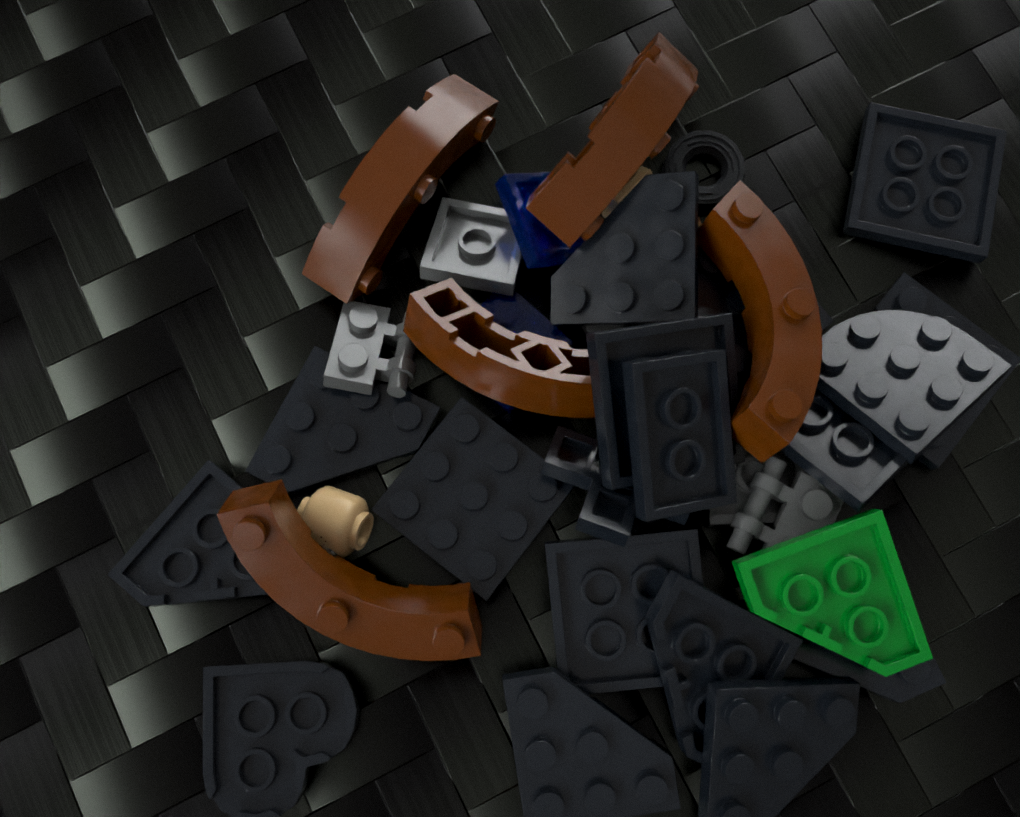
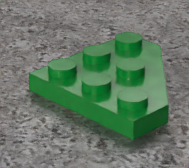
(840, 592)

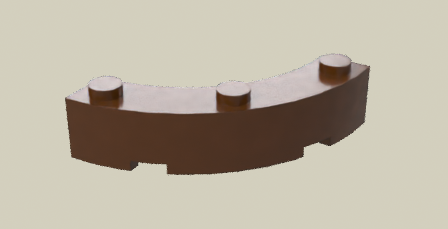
(621, 139)
(393, 181)
(778, 319)
(505, 366)
(339, 596)

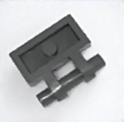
(357, 351)
(804, 508)

